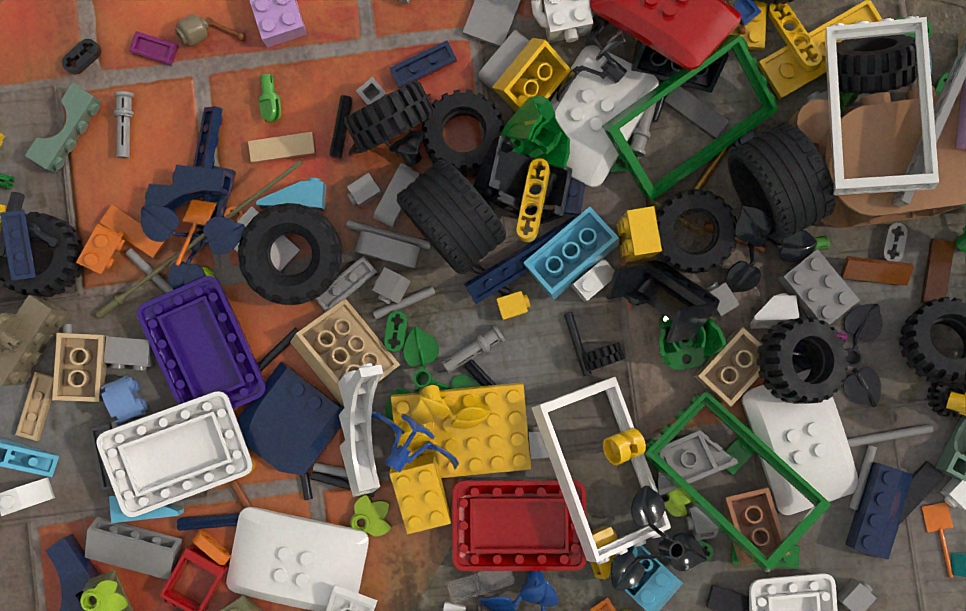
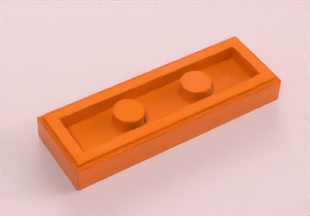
(118, 220)

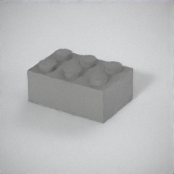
(818, 288)

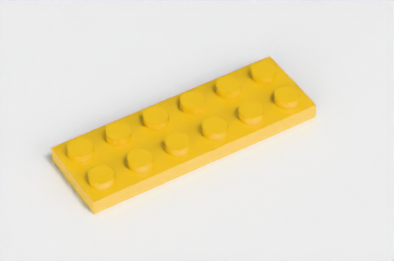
(782, 67)

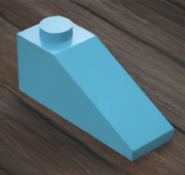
(307, 193)
(27, 458)
(165, 511)

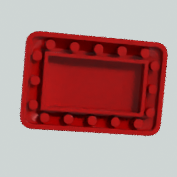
(675, 28)
(515, 526)

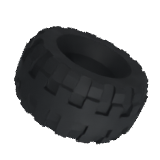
(256, 259)

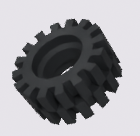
(603, 356)
(937, 398)

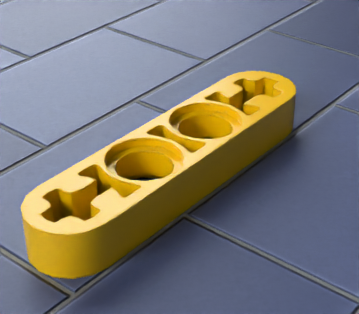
(798, 33)
(535, 200)

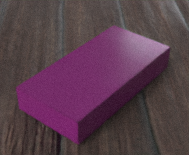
(153, 48)

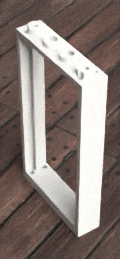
(887, 183)
(565, 481)

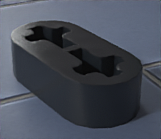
(81, 56)

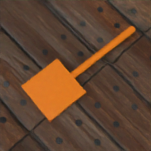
(197, 214)
(936, 519)

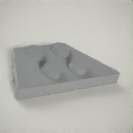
(693, 459)

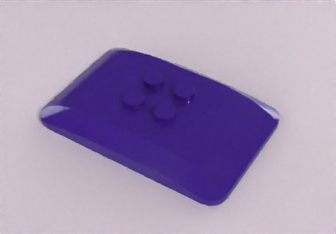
(201, 344)

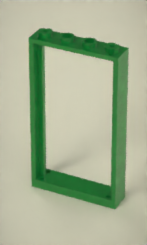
(756, 80)
(683, 418)

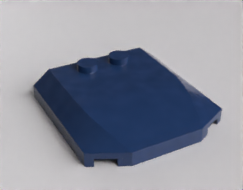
(290, 422)

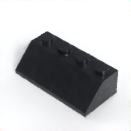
(652, 62)

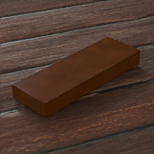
(937, 270)

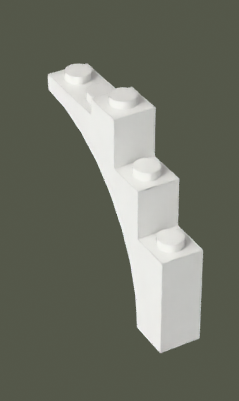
(357, 393)

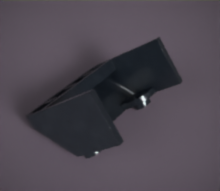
(667, 292)

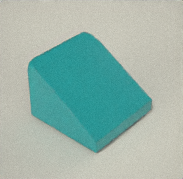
(958, 564)

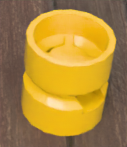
(624, 446)

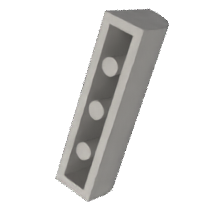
(132, 548)

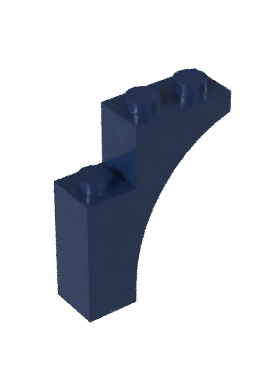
(188, 185)
(73, 571)

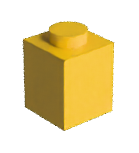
(513, 305)

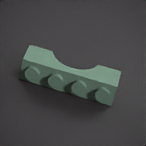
(52, 151)
(953, 458)

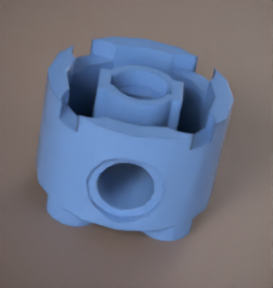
(123, 399)

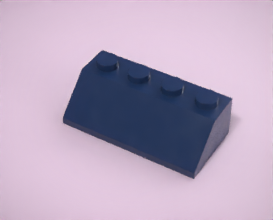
(879, 511)

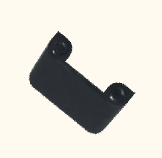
(504, 178)

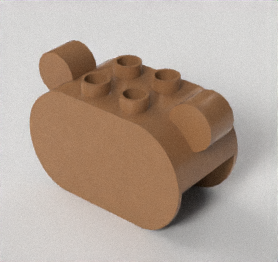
(881, 143)

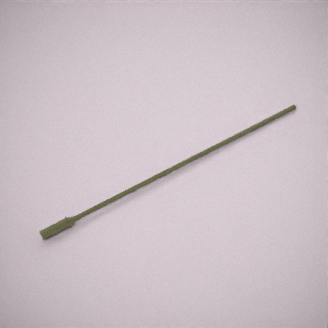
(118, 300)

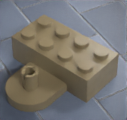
(27, 336)

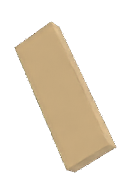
(281, 147)
(36, 407)

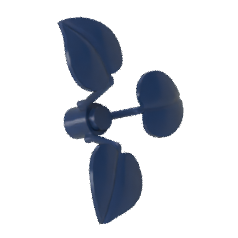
(219, 232)

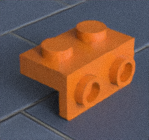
(100, 248)

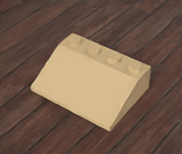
(340, 344)

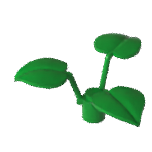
(423, 349)

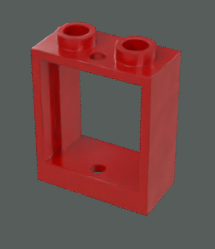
(201, 559)

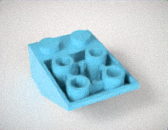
(656, 584)

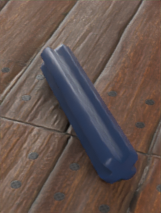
(204, 522)

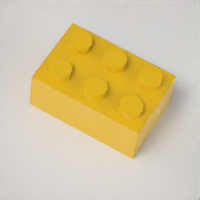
(532, 73)
(638, 234)
(421, 494)

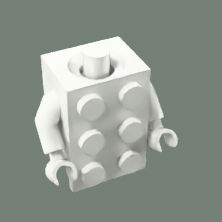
(563, 18)

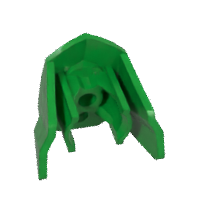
(538, 132)
(703, 344)

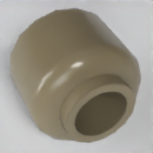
(191, 30)

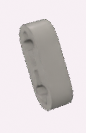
(897, 244)

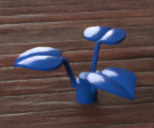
(400, 455)
(534, 591)

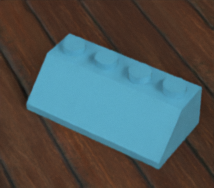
(571, 253)

